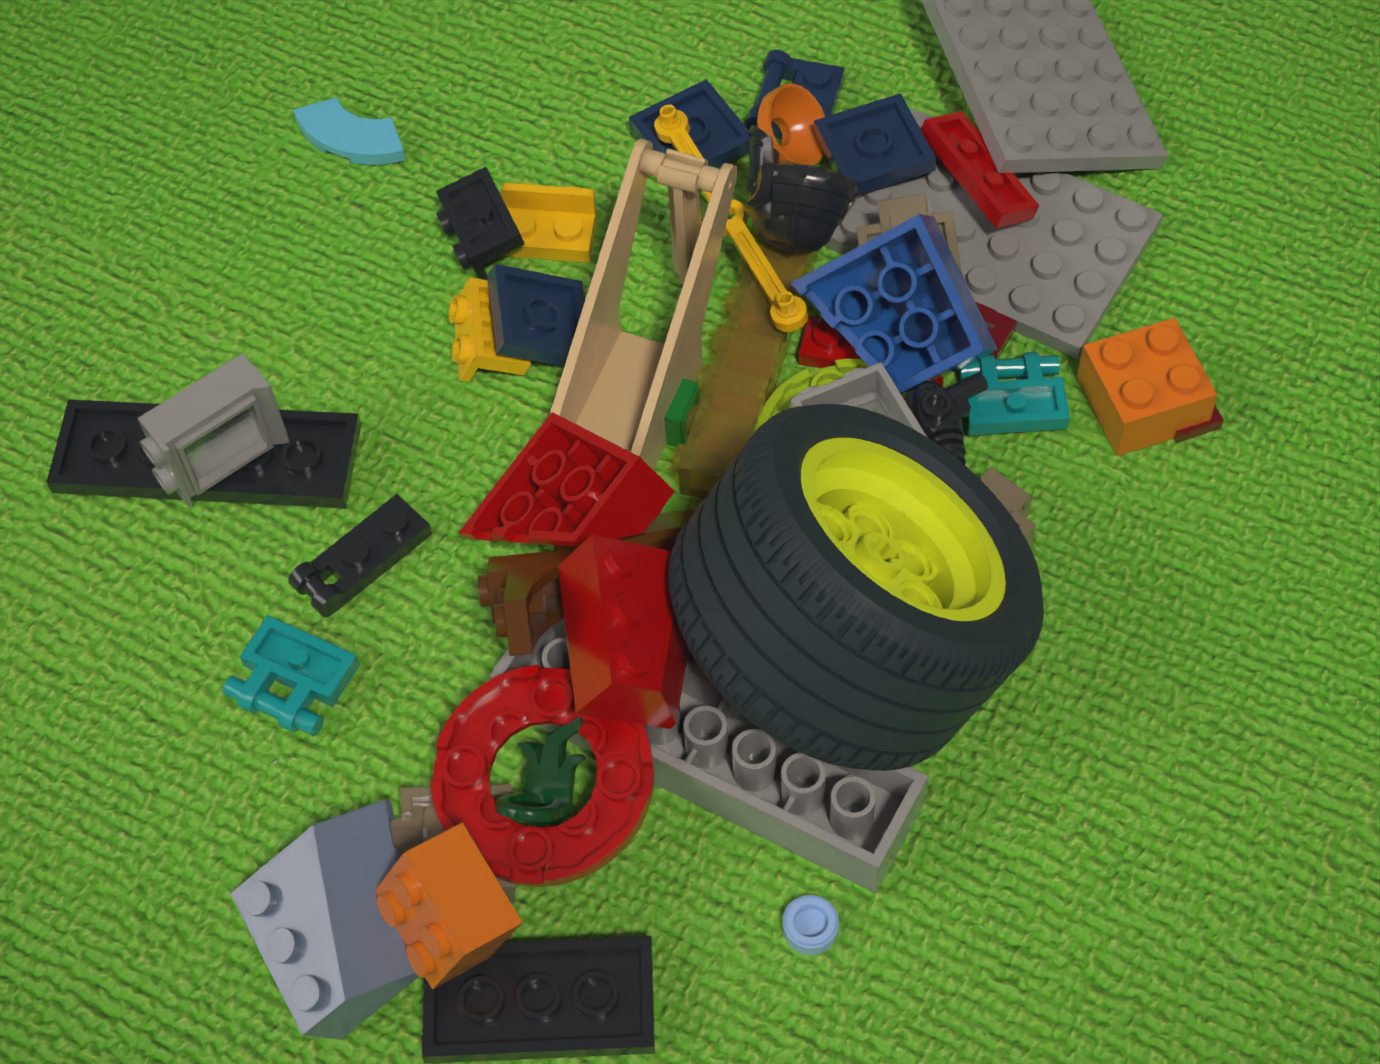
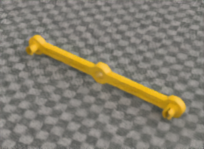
(787, 311)

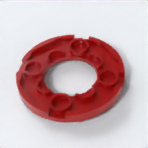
(532, 853)

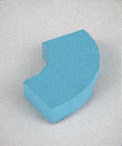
(344, 134)

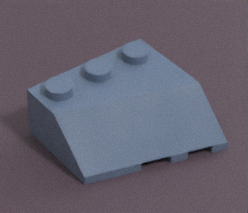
(322, 924)

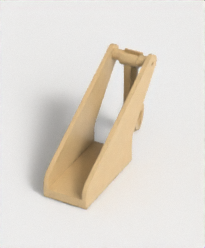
(620, 380)

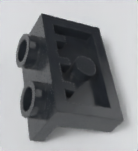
(479, 219)

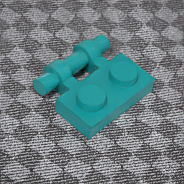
(1017, 404)
(297, 661)

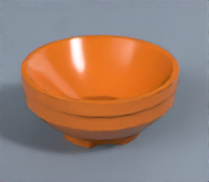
(794, 112)

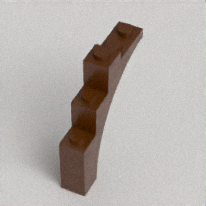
(527, 589)

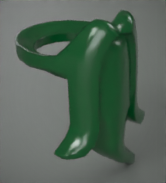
(548, 781)

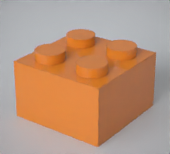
(1145, 385)
(446, 906)

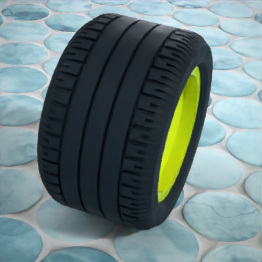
(854, 588)

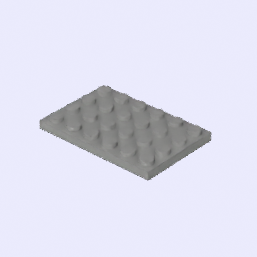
(1045, 85)
(1044, 272)

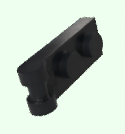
(361, 556)

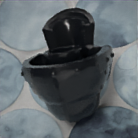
(795, 203)

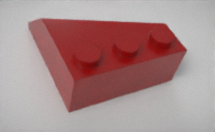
(568, 489)
(622, 632)

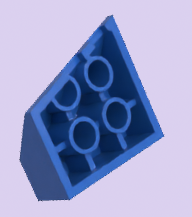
(902, 304)

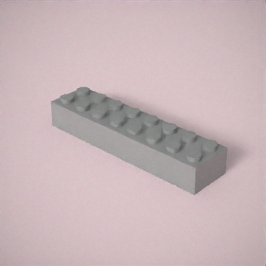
(734, 769)

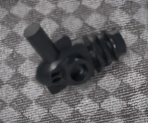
(941, 410)

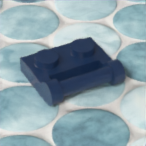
(819, 79)

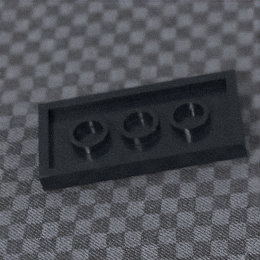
(545, 1003)

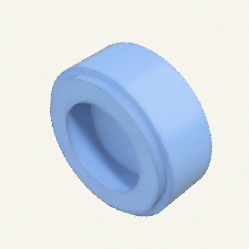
(810, 925)

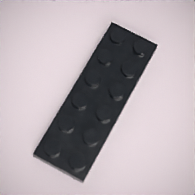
(103, 456)

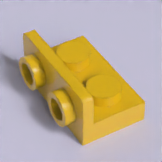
(552, 221)
(474, 334)

